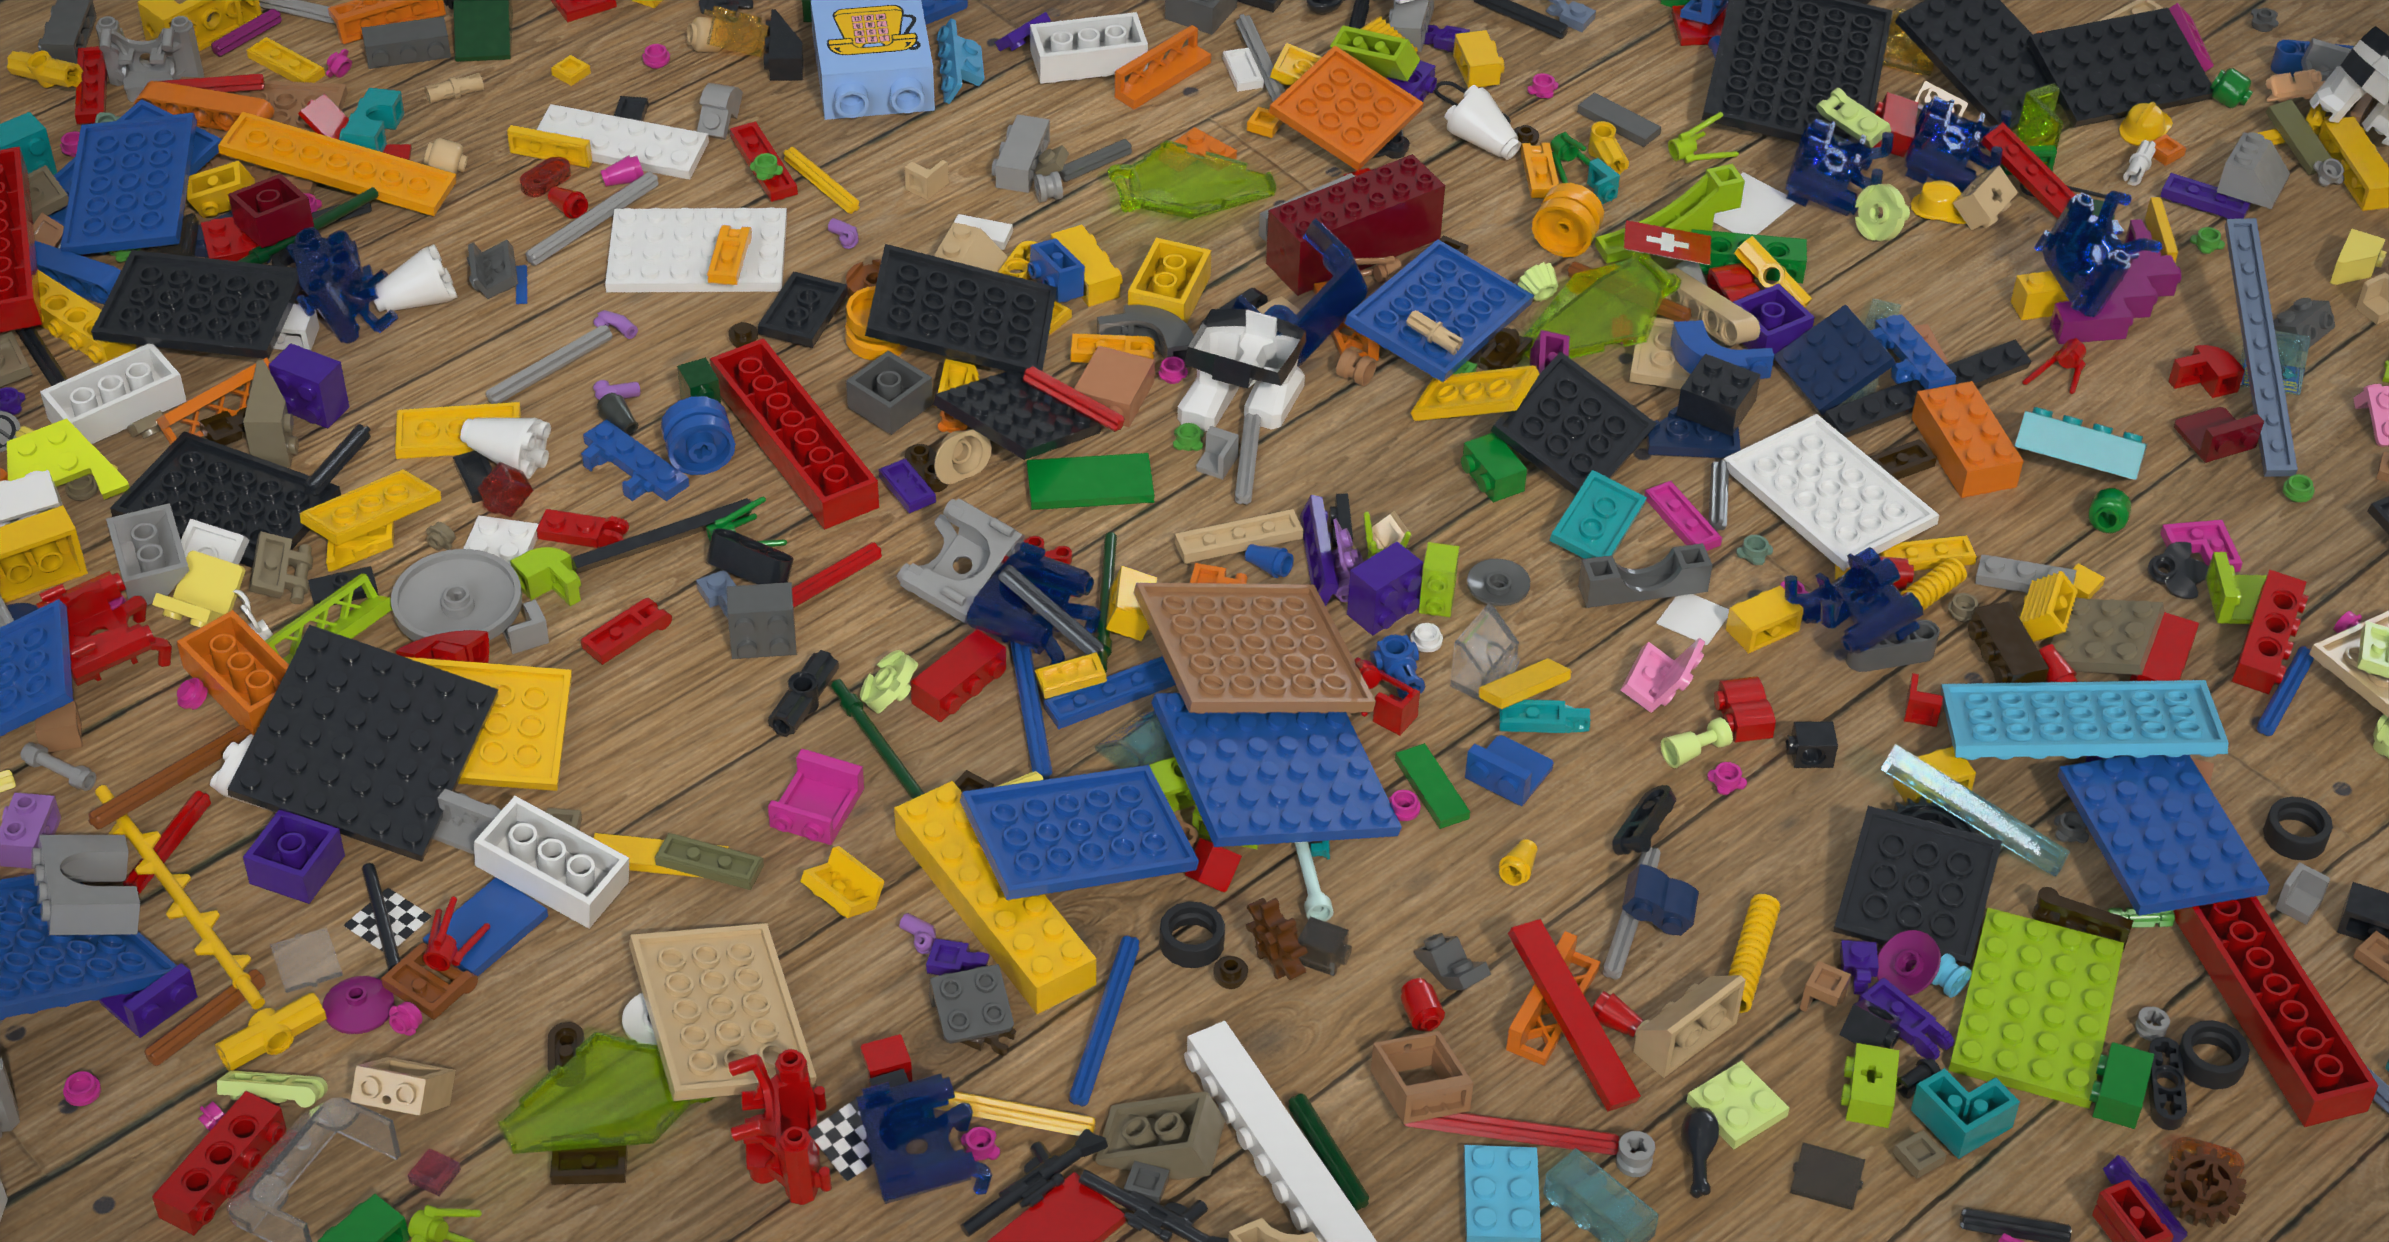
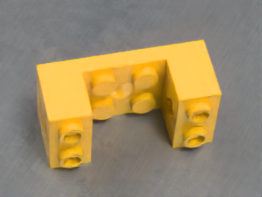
(226, 17)

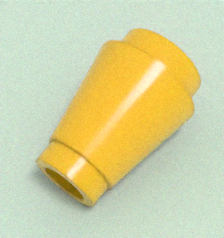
(1518, 863)

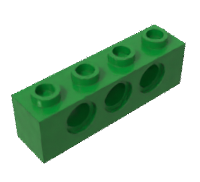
(1787, 251)

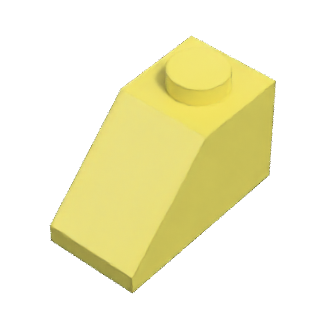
(2358, 257)

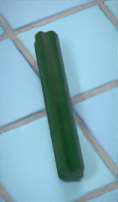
(1328, 1150)

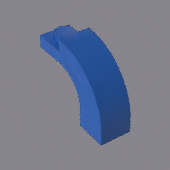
(1692, 342)

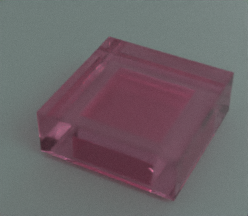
(434, 1172)

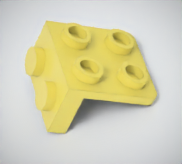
(204, 591)

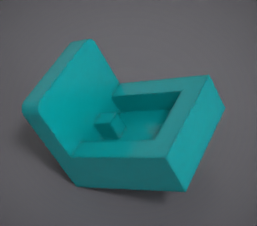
(1603, 180)

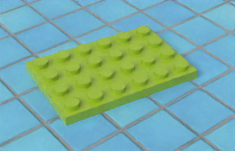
(2037, 1007)

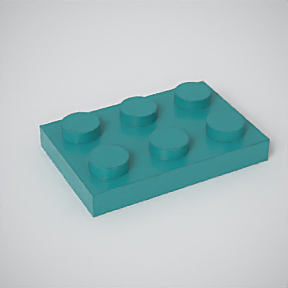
(1598, 517)

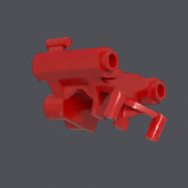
(90, 611)
(779, 1138)

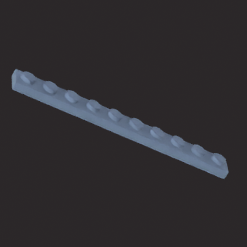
(2260, 347)

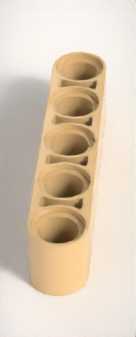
(1720, 316)

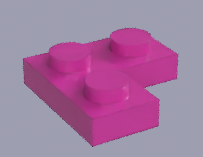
(2204, 538)

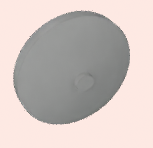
(456, 594)

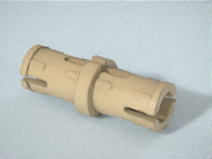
(454, 88)

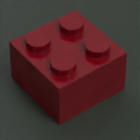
(271, 210)

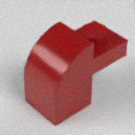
(2211, 367)

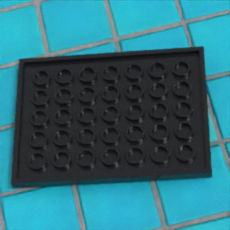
(1789, 57)

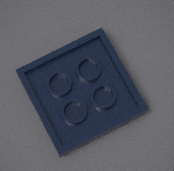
(1834, 360)

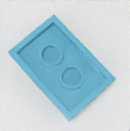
(1501, 1194)

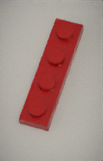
(92, 91)
(751, 143)
(2029, 169)

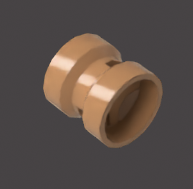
(1356, 367)

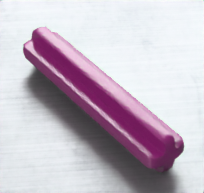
(246, 32)

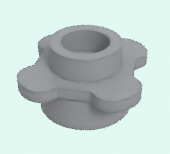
(2329, 172)

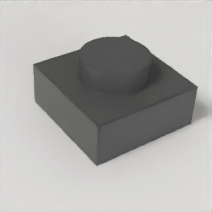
(1147, 1180)

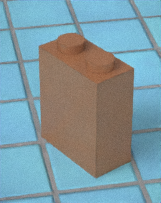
(1118, 381)

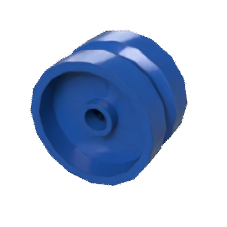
(698, 435)

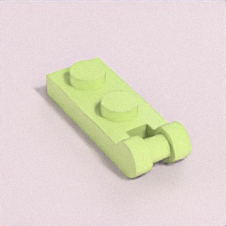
(1853, 117)
(273, 1087)

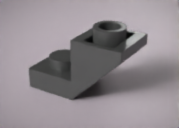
(1449, 963)

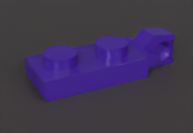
(2120, 1170)

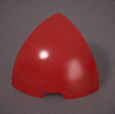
(474, 641)

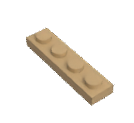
(1238, 535)

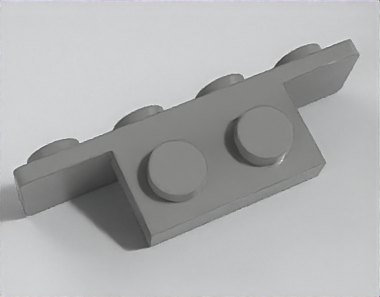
(463, 820)

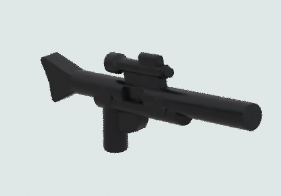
(1036, 1179)
(1152, 1215)

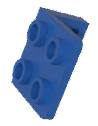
(1507, 768)

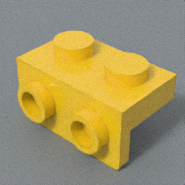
(844, 883)

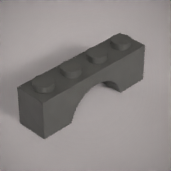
(1680, 573)

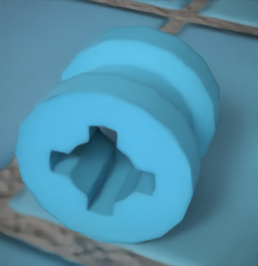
(1951, 976)

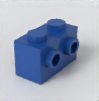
(1057, 267)

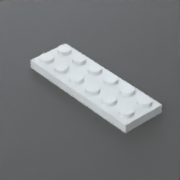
(612, 138)

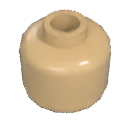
(698, 35)
(445, 156)

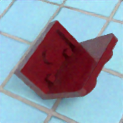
(2218, 434)

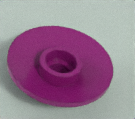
(1902, 953)
(360, 1014)

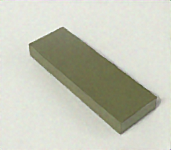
(2298, 134)
(709, 861)

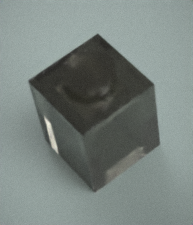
(1325, 945)

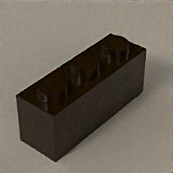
(2006, 645)

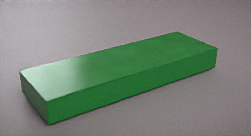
(1432, 786)

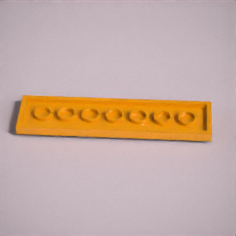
(337, 163)

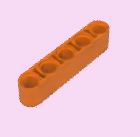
(210, 107)

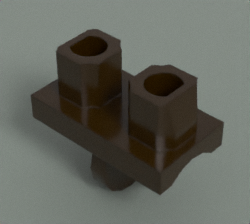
(1506, 349)

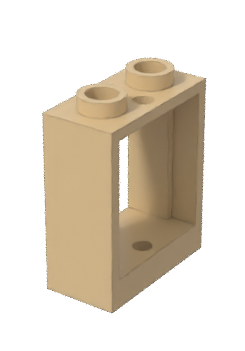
(411, 1085)

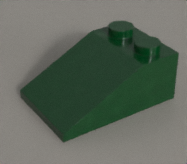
(483, 30)

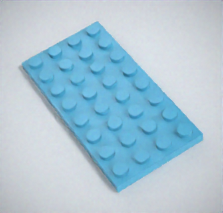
(2083, 719)

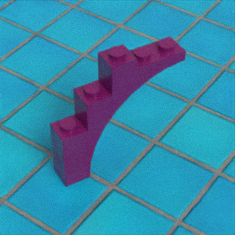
(2134, 297)

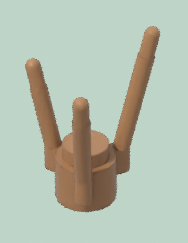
(1383, 271)

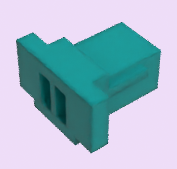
(1321, 849)

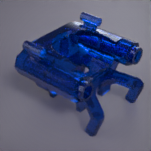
(1946, 143)
(1827, 165)
(2088, 254)
(333, 280)
(1864, 596)
(1006, 615)
(905, 1114)

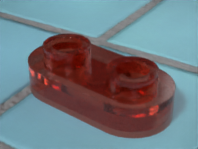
(545, 176)

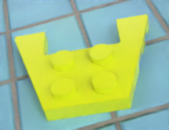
(65, 455)

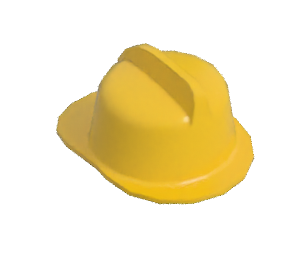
(2144, 122)
(1937, 202)

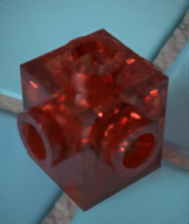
(505, 490)

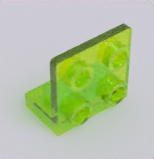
(2038, 119)

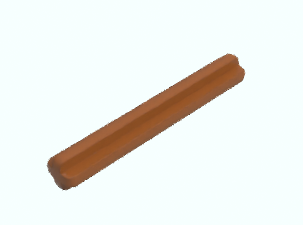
(199, 1021)

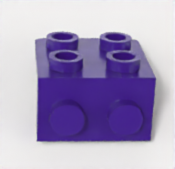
(153, 1005)

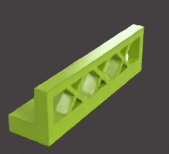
(349, 623)

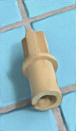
(1434, 332)

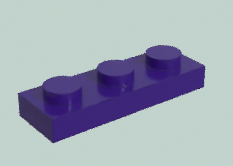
(2203, 197)

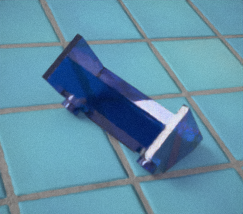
(1333, 302)

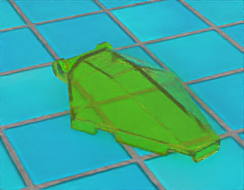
(1188, 183)
(1607, 305)
(600, 1098)

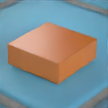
(2168, 150)

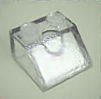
(1483, 653)

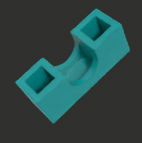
(375, 112)

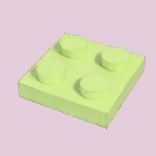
(1740, 1104)

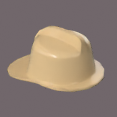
(962, 456)

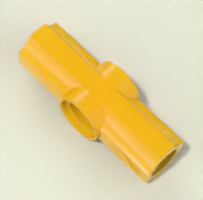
(44, 69)
(1760, 261)
(270, 1031)

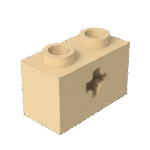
(1985, 198)

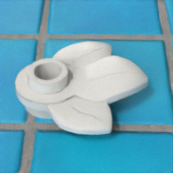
(259, 627)

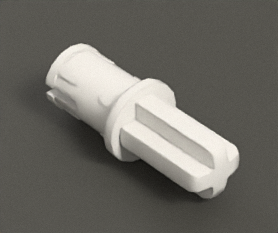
(2140, 162)

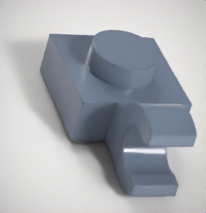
(1573, 14)
(714, 589)

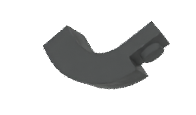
(1167, 330)

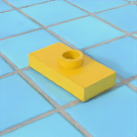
(1070, 675)

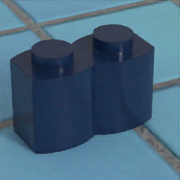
(1660, 900)

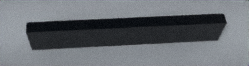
(654, 538)

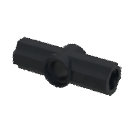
(803, 693)

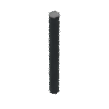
(381, 915)

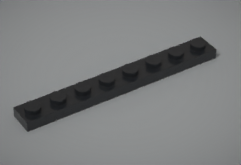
(1900, 398)

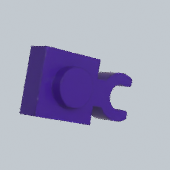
(1444, 37)

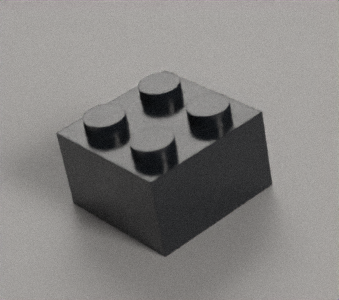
(1718, 394)

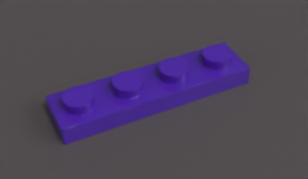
(1318, 548)

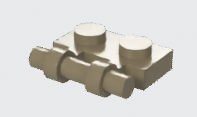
(270, 568)

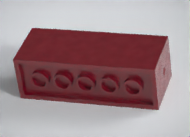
(1370, 213)

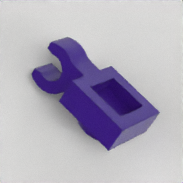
(953, 957)
(1860, 961)

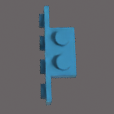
(959, 61)

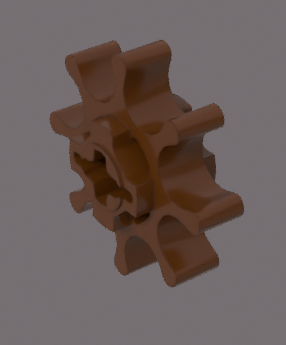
(1276, 938)

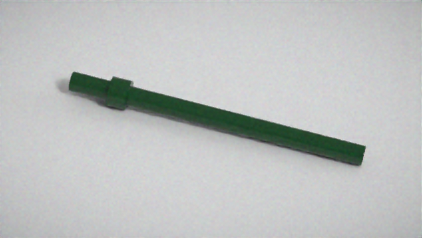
(262, 255)
(1107, 579)
(854, 708)

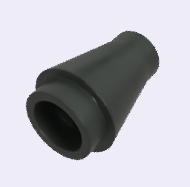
(617, 412)

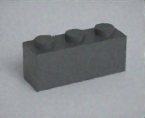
(68, 29)
(406, 42)

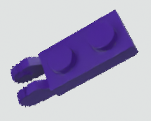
(1914, 1021)

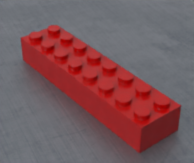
(18, 264)
(795, 434)
(2279, 1009)

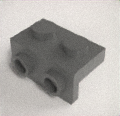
(493, 269)
(2306, 318)

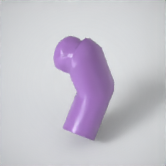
(847, 233)
(618, 321)
(626, 390)
(923, 932)

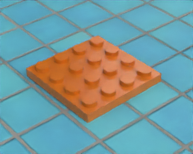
(1346, 107)

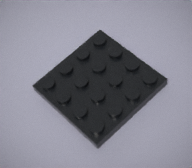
(1016, 414)
(1573, 425)
(1920, 880)

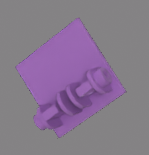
(1345, 560)

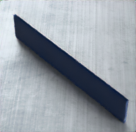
(521, 287)

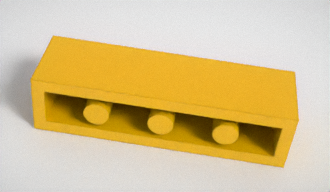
(2364, 168)

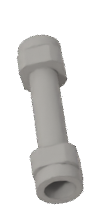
(79, 776)

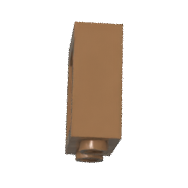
(1428, 1099)

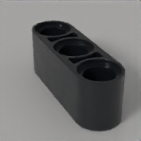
(748, 558)

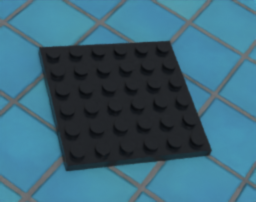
(364, 742)

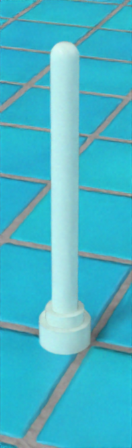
(1316, 903)

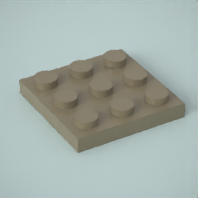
(2110, 635)

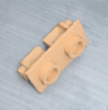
(2284, 88)

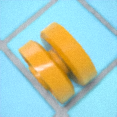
(1568, 220)
(857, 318)

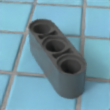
(1891, 652)

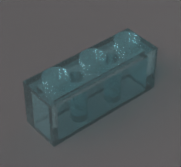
(1598, 1201)

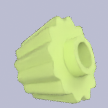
(1539, 281)

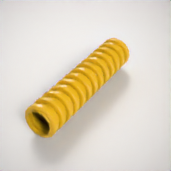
(1938, 582)
(1754, 944)

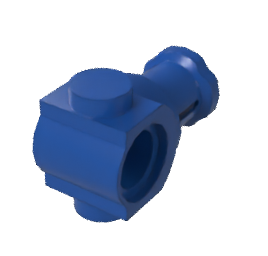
(1398, 658)

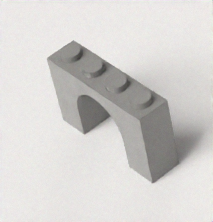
(81, 909)

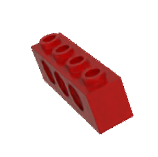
(2269, 632)
(219, 1163)

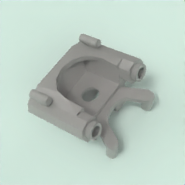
(171, 57)
(980, 540)

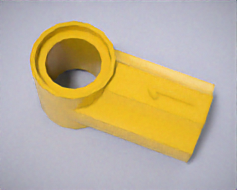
(1605, 146)

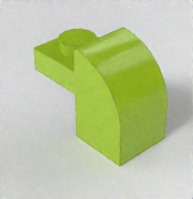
(547, 570)

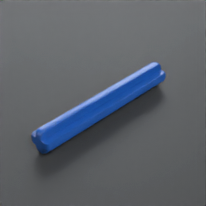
(2285, 692)

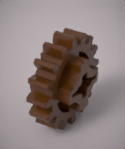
(2222, 1188)

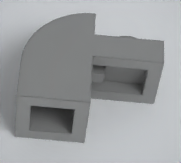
(718, 106)

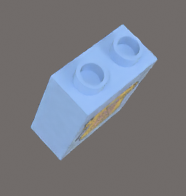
(872, 57)

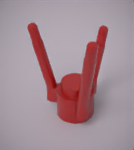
(2068, 357)
(1373, 676)
(441, 947)

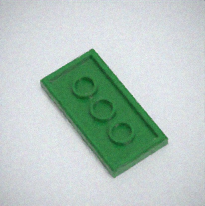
(1090, 481)

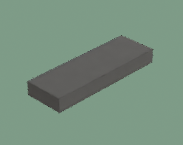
(1625, 121)

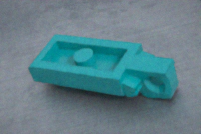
(1544, 717)

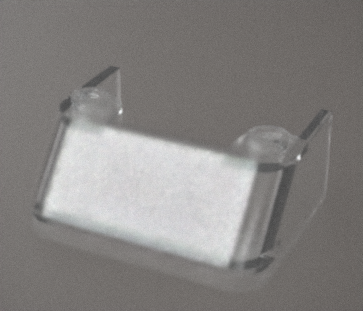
(265, 1191)

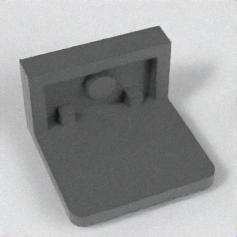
(971, 1003)

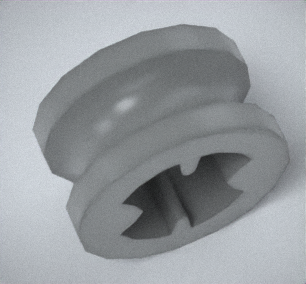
(2147, 1030)

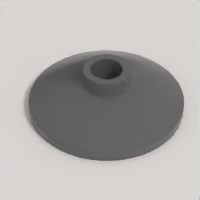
(1498, 582)

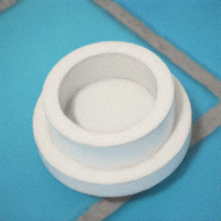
(1427, 637)

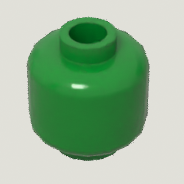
(2231, 88)
(2109, 510)

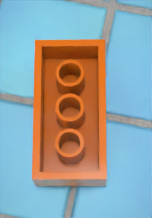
(1967, 439)
(234, 667)

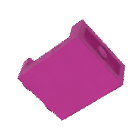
(817, 797)

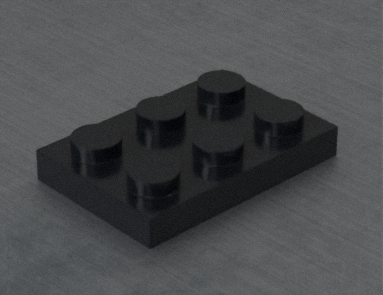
(802, 309)

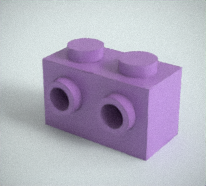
(22, 824)

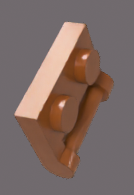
(423, 988)

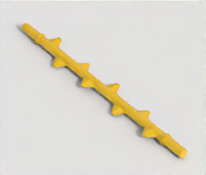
(183, 905)

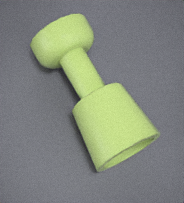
(1687, 745)

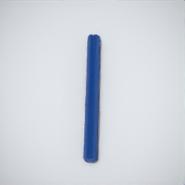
(1031, 710)
(1104, 1021)

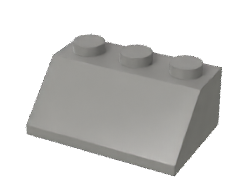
(2254, 171)
(148, 551)

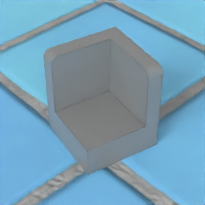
(1219, 453)
(528, 633)
(2302, 893)

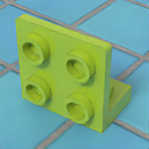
(2231, 594)

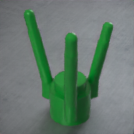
(1566, 149)
(725, 523)

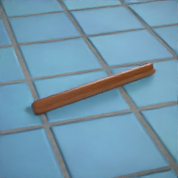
(165, 779)

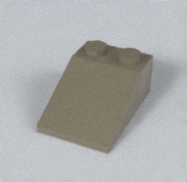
(268, 421)
(1164, 1132)

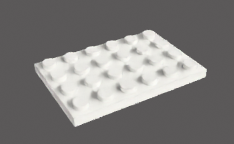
(675, 248)
(1830, 491)

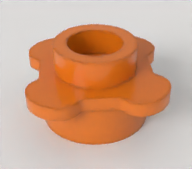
(950, 424)

